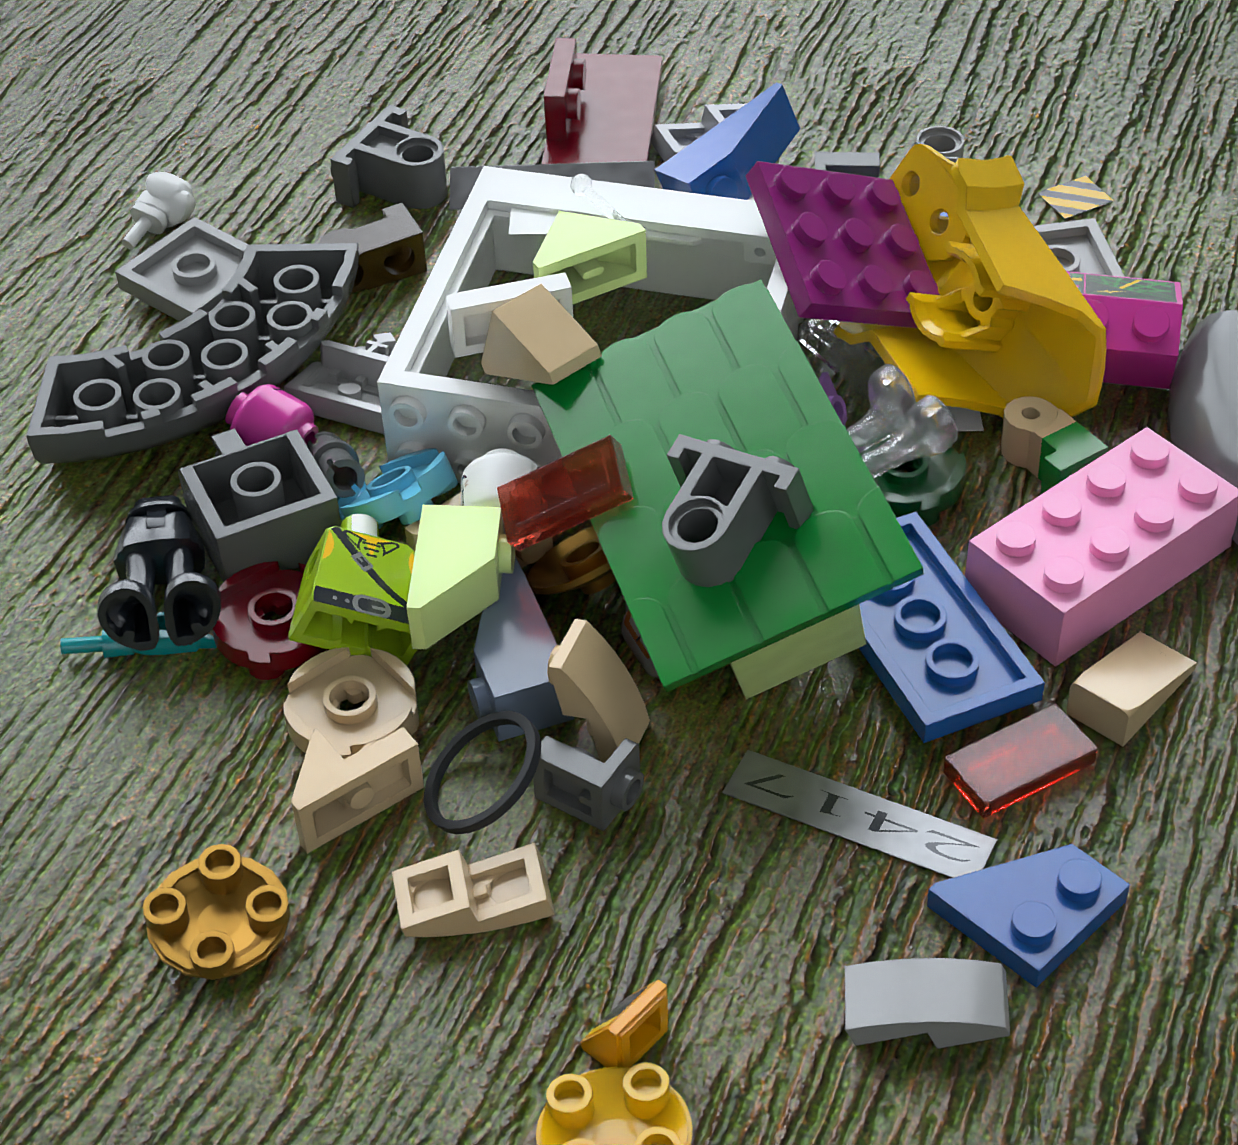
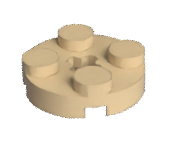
(336, 676)

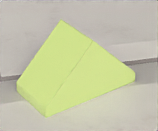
(593, 253)

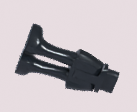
(153, 550)

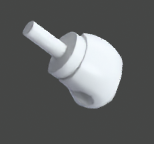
(162, 205)

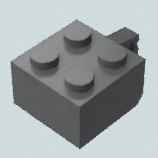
(259, 502)

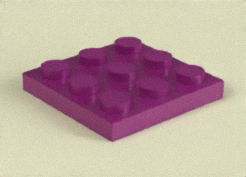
(841, 243)

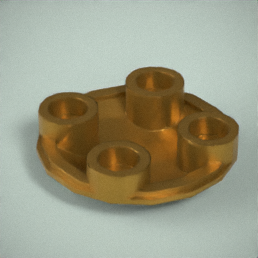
(217, 915)

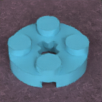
(402, 488)

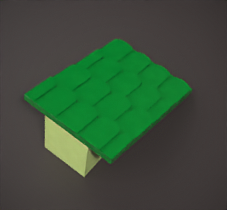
(746, 382)

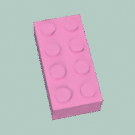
(1101, 544)

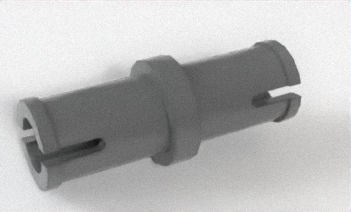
(338, 463)

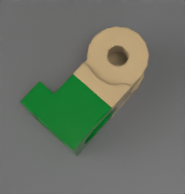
(1046, 441)

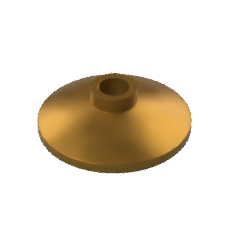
(572, 565)

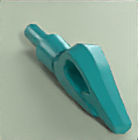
(113, 649)

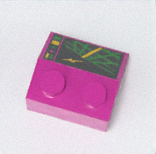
(1140, 326)

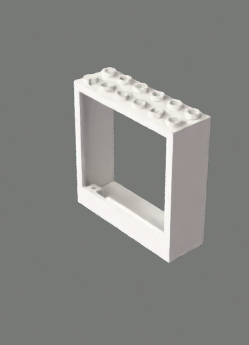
(692, 249)

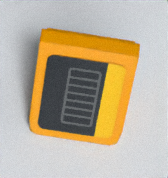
(630, 1027)

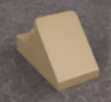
(342, 792)

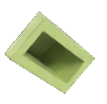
(455, 569)

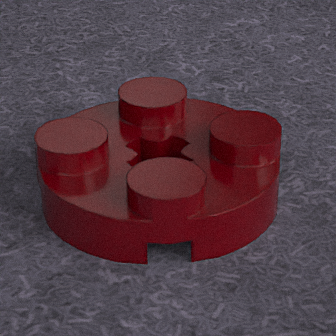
(242, 628)

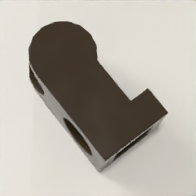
(387, 248)

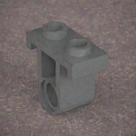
(391, 164)
(726, 506)

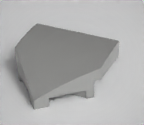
(345, 382)

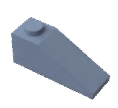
(514, 658)

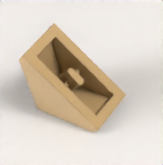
(536, 340)

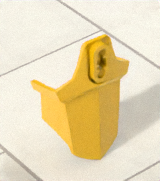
(1005, 305)

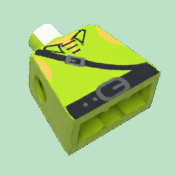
(356, 592)

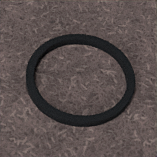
(512, 795)

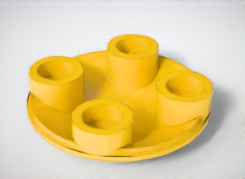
(614, 1109)

